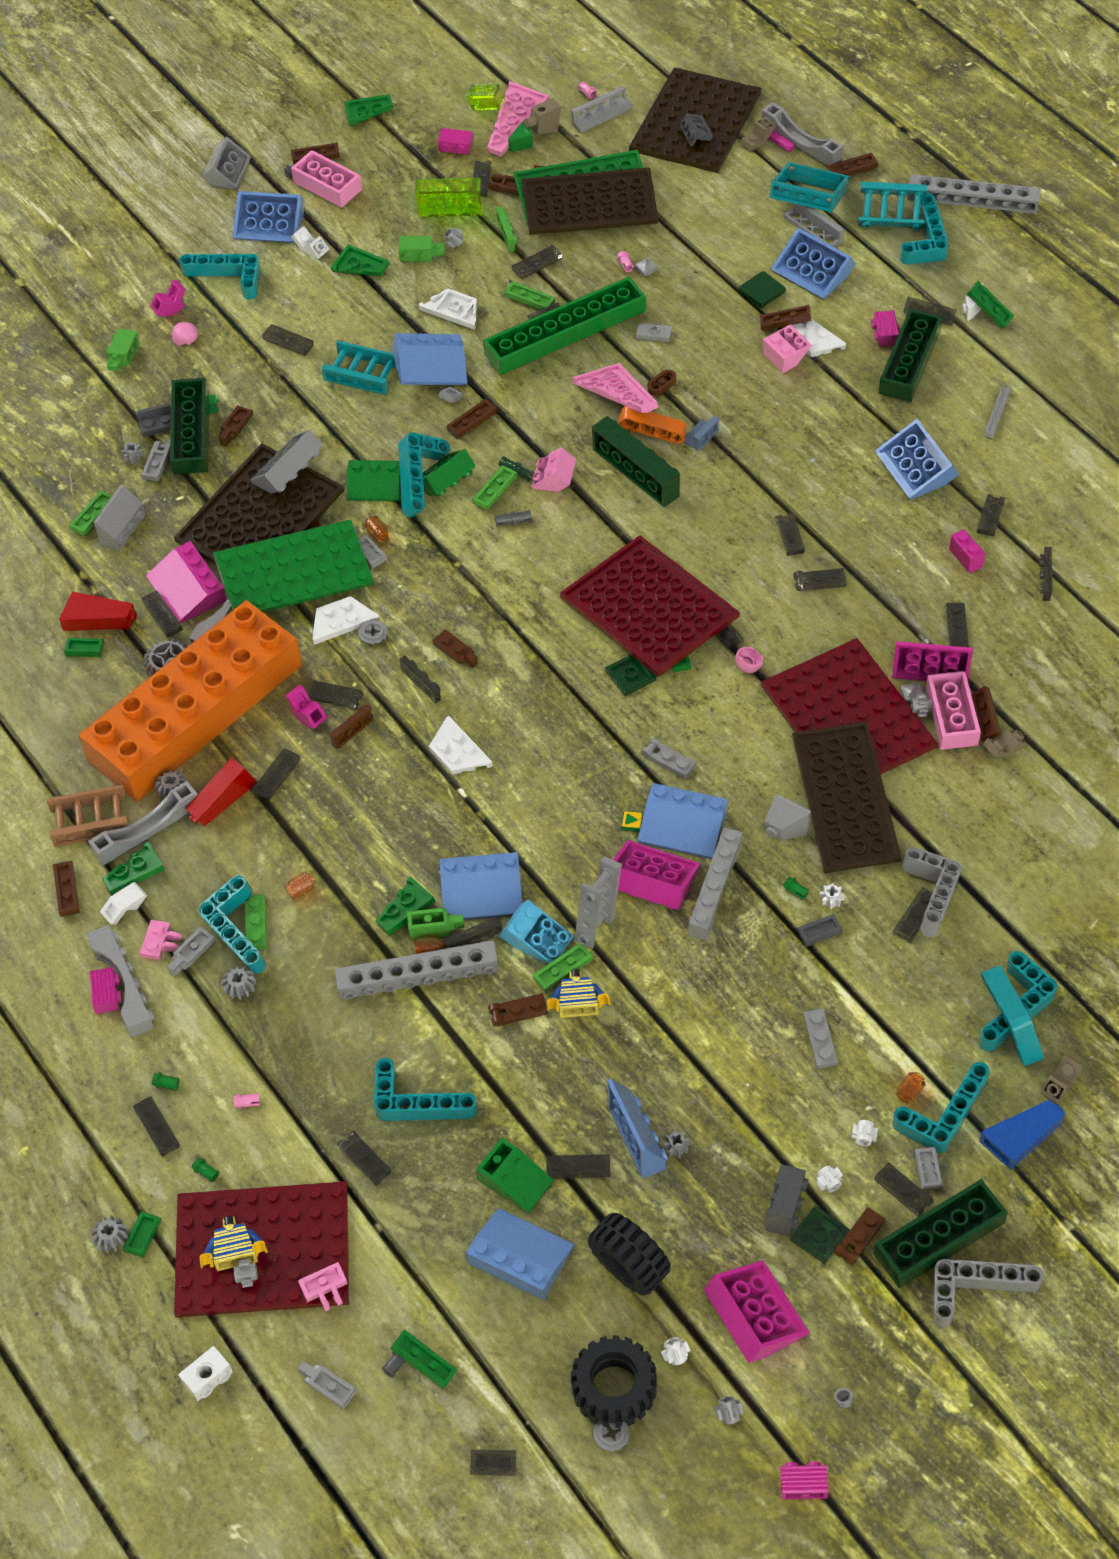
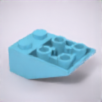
(536, 933)

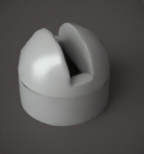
(842, 1395)

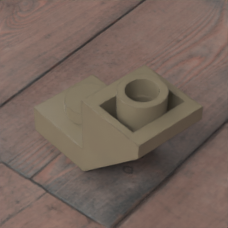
(761, 131)
(1006, 744)
(1062, 1079)

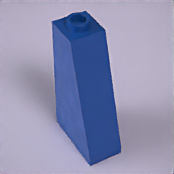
(1022, 1133)

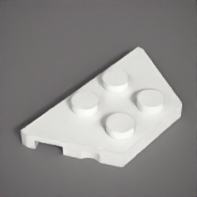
(452, 307)
(821, 339)
(340, 618)
(456, 749)

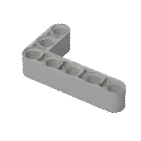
(939, 870)
(979, 1281)

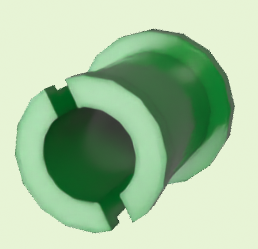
(796, 888)
(164, 1081)
(201, 1167)

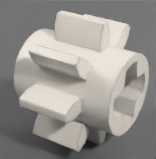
(831, 896)
(864, 1133)
(829, 1179)
(675, 1351)

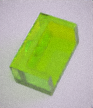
(485, 97)

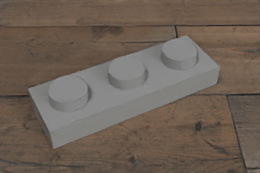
(820, 1038)

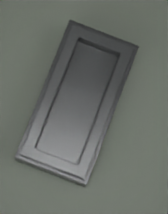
(819, 930)

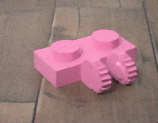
(156, 940)
(322, 1283)

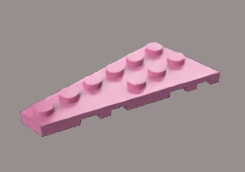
(513, 111)
(617, 385)

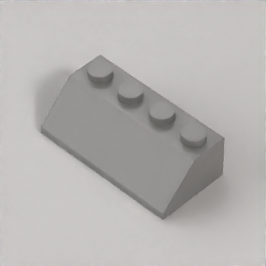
(287, 462)

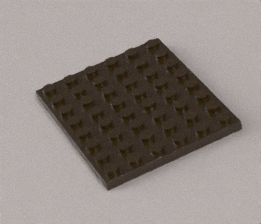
(720, 102)
(248, 514)

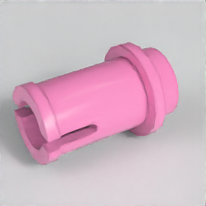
(590, 92)
(623, 258)
(246, 1100)

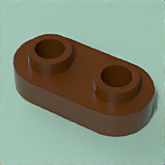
(661, 382)

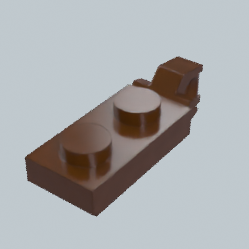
(234, 424)
(455, 648)

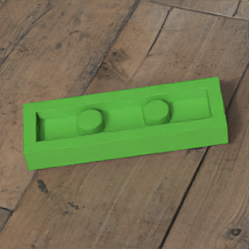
(506, 229)
(528, 296)
(495, 487)
(85, 520)
(256, 921)
(560, 968)

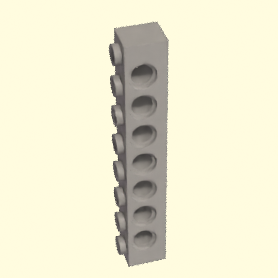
(980, 194)
(407, 965)

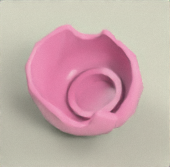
(184, 333)
(748, 660)

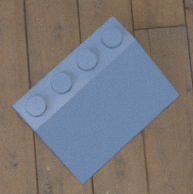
(268, 216)
(813, 264)
(430, 359)
(916, 461)
(683, 820)
(481, 885)
(635, 1130)
(519, 1253)

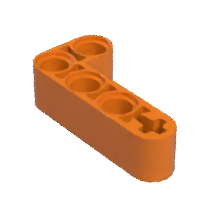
(653, 425)

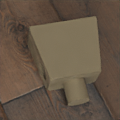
(544, 117)

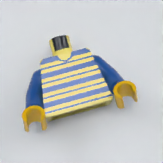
(577, 997)
(231, 1245)

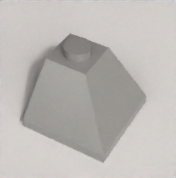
(786, 819)

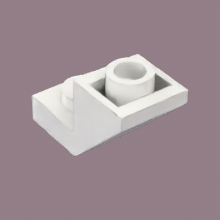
(306, 243)
(970, 308)
(126, 899)

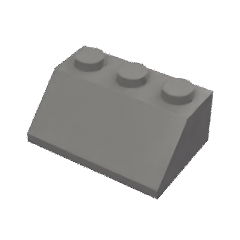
(226, 165)
(119, 519)

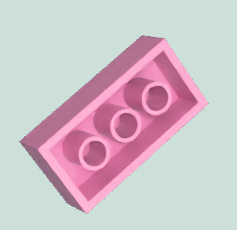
(326, 178)
(953, 710)

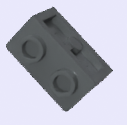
(695, 128)
(155, 419)

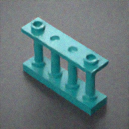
(886, 190)
(355, 379)

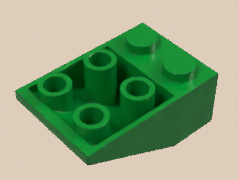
(513, 1176)

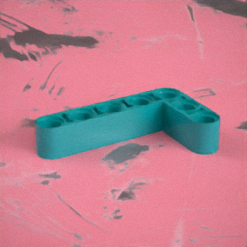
(936, 245)
(225, 265)
(411, 451)
(215, 913)
(1035, 993)
(1014, 1015)
(417, 1101)
(951, 1113)

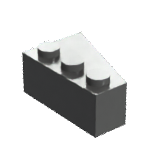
(786, 1200)

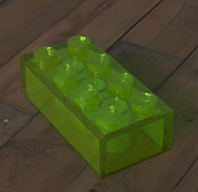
(449, 197)

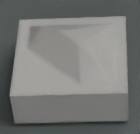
(645, 267)
(450, 395)
(909, 690)

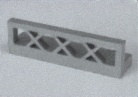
(600, 113)
(818, 222)

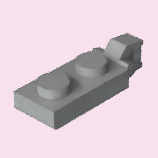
(190, 951)
(328, 1384)

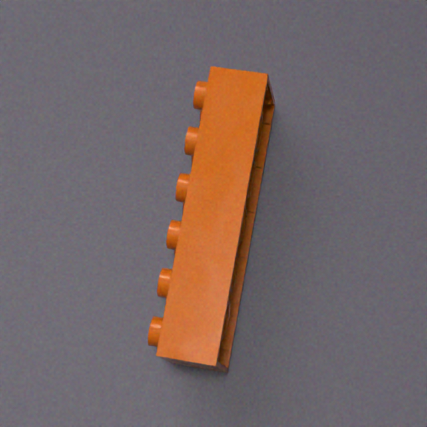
(191, 700)

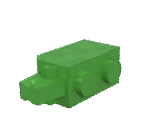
(419, 248)
(122, 349)
(433, 922)

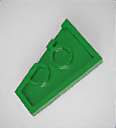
(366, 108)
(361, 262)
(138, 868)
(410, 898)

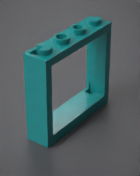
(809, 197)

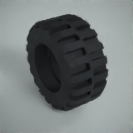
(629, 1253)
(614, 1354)

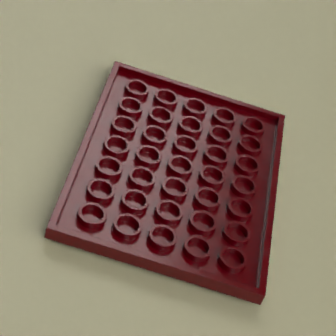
(649, 605)
(849, 689)
(302, 1232)

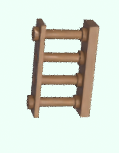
(87, 831)

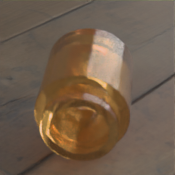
(376, 528)
(300, 885)
(428, 944)
(910, 1087)

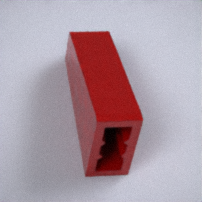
(96, 613)
(220, 792)

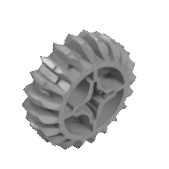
(161, 654)

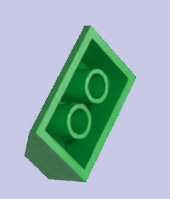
(447, 472)
(373, 480)

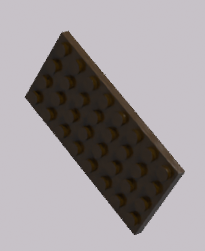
(589, 201)
(846, 797)

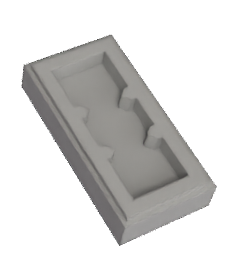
(653, 332)
(372, 553)
(928, 1169)

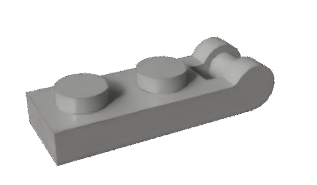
(156, 461)
(668, 758)

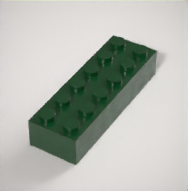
(910, 355)
(189, 426)
(636, 461)
(940, 1233)

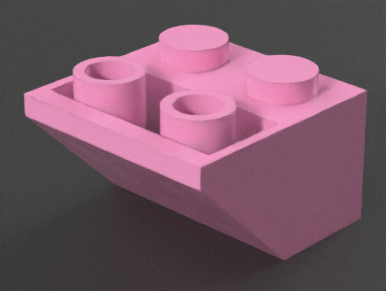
(785, 348)
(554, 471)

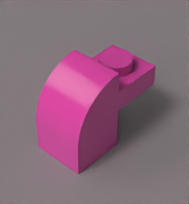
(170, 303)
(305, 710)

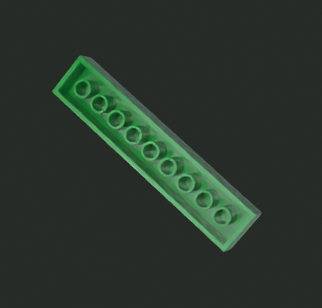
(564, 325)

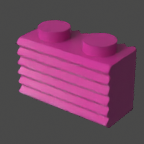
(455, 141)
(885, 328)
(967, 551)
(105, 990)
(804, 1481)

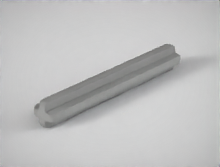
(997, 411)

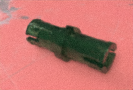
(521, 471)

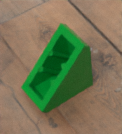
(520, 139)

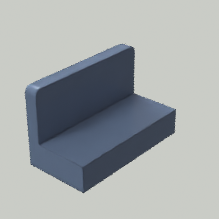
(702, 433)

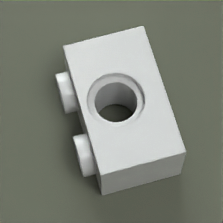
(212, 1362)

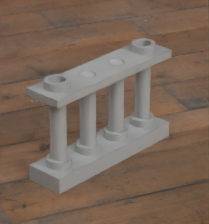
(598, 902)

